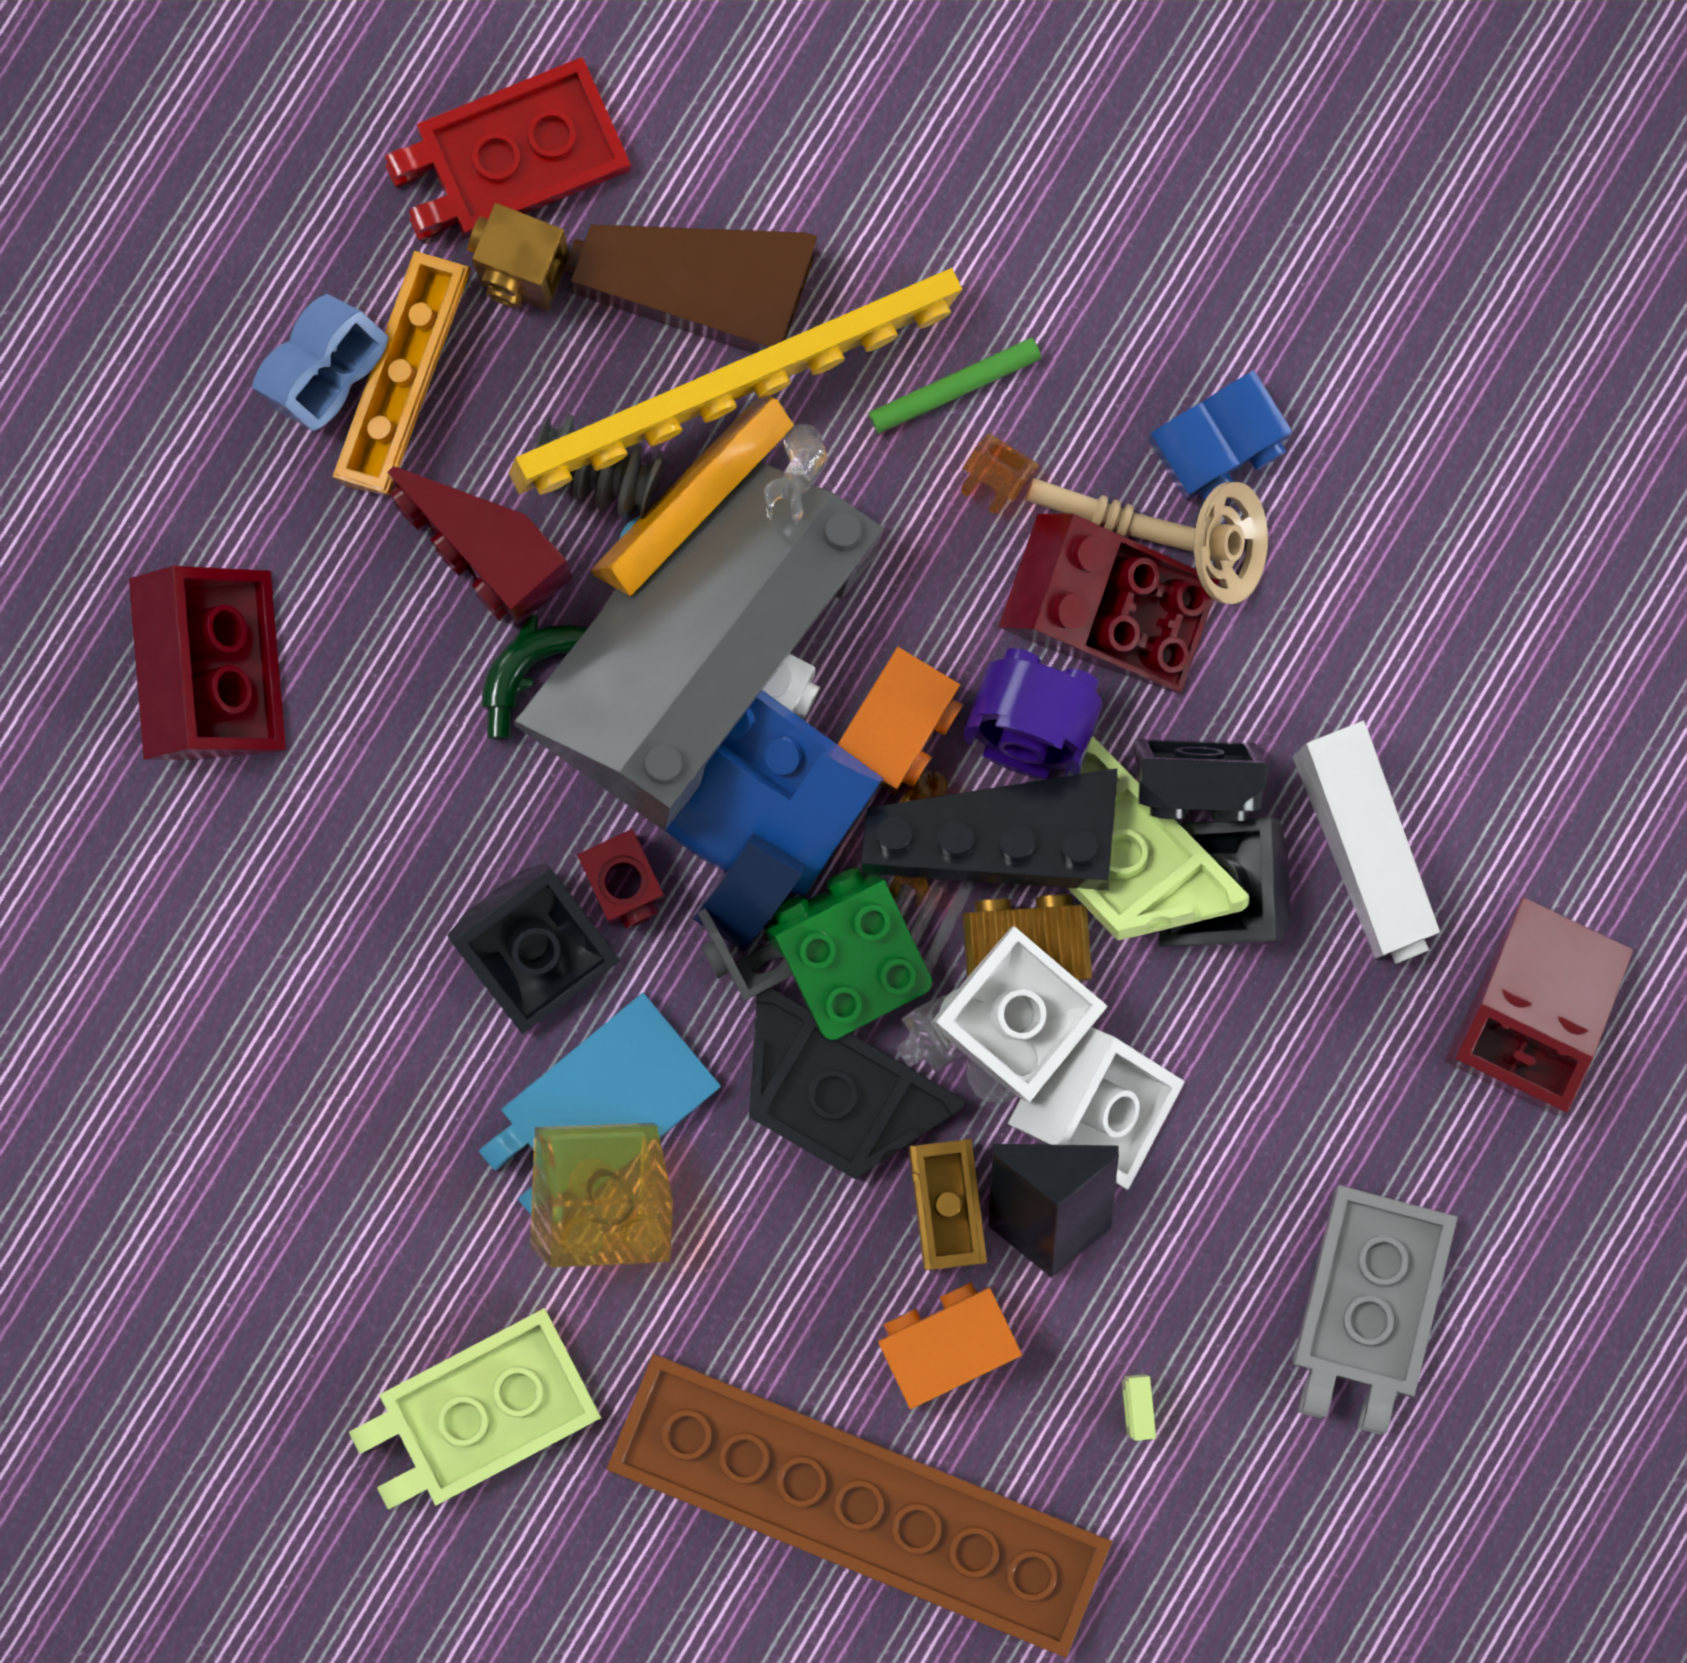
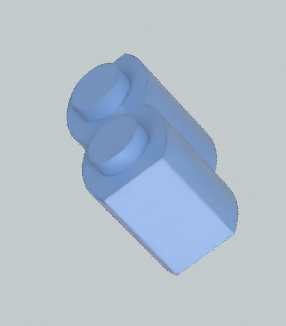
(324, 356)

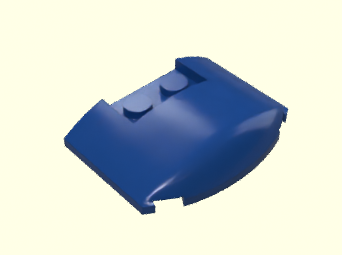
(779, 783)

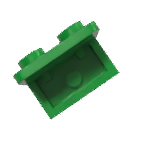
(849, 952)

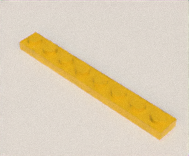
(716, 392)

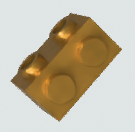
(518, 257)

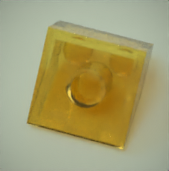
(600, 1195)

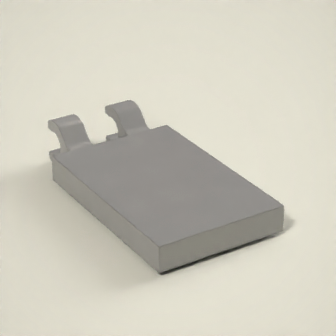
(1372, 1302)

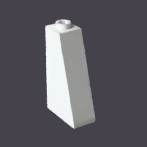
(1367, 841)

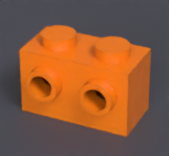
(900, 718)
(948, 1345)

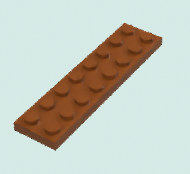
(859, 1505)

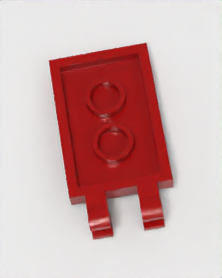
(512, 150)

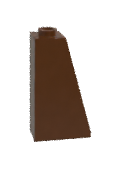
(699, 280)

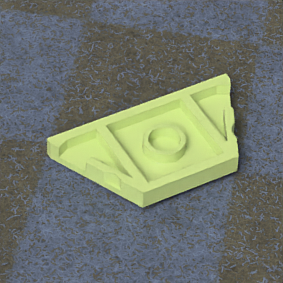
(1156, 868)

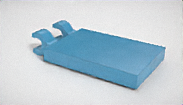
(619, 1075)

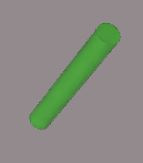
(954, 385)

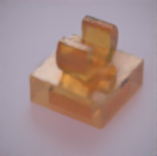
(1000, 468)

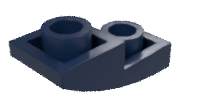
(750, 891)

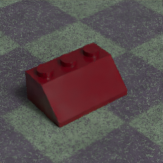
(206, 663)

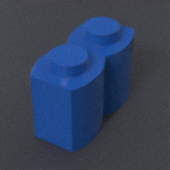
(1221, 436)

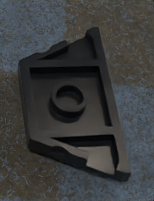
(836, 1094)

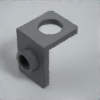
(744, 970)

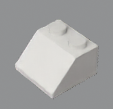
(1102, 1098)

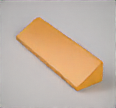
(402, 374)
(694, 496)

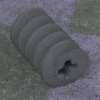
(627, 480)

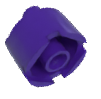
(1034, 715)

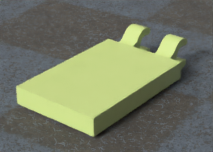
(481, 1411)

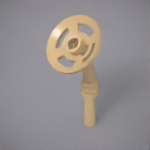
(1207, 541)

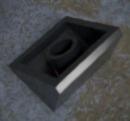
(1052, 1199)

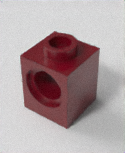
(603, 860)

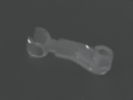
(807, 460)

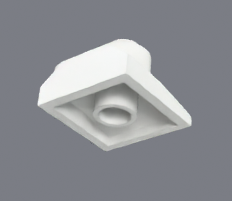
(1018, 1014)

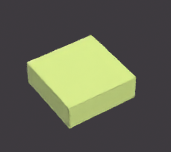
(1138, 1407)

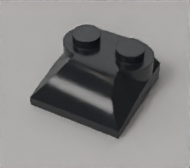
(1200, 777)
(1258, 861)
(532, 945)

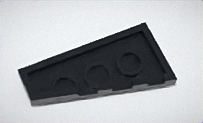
(1010, 834)

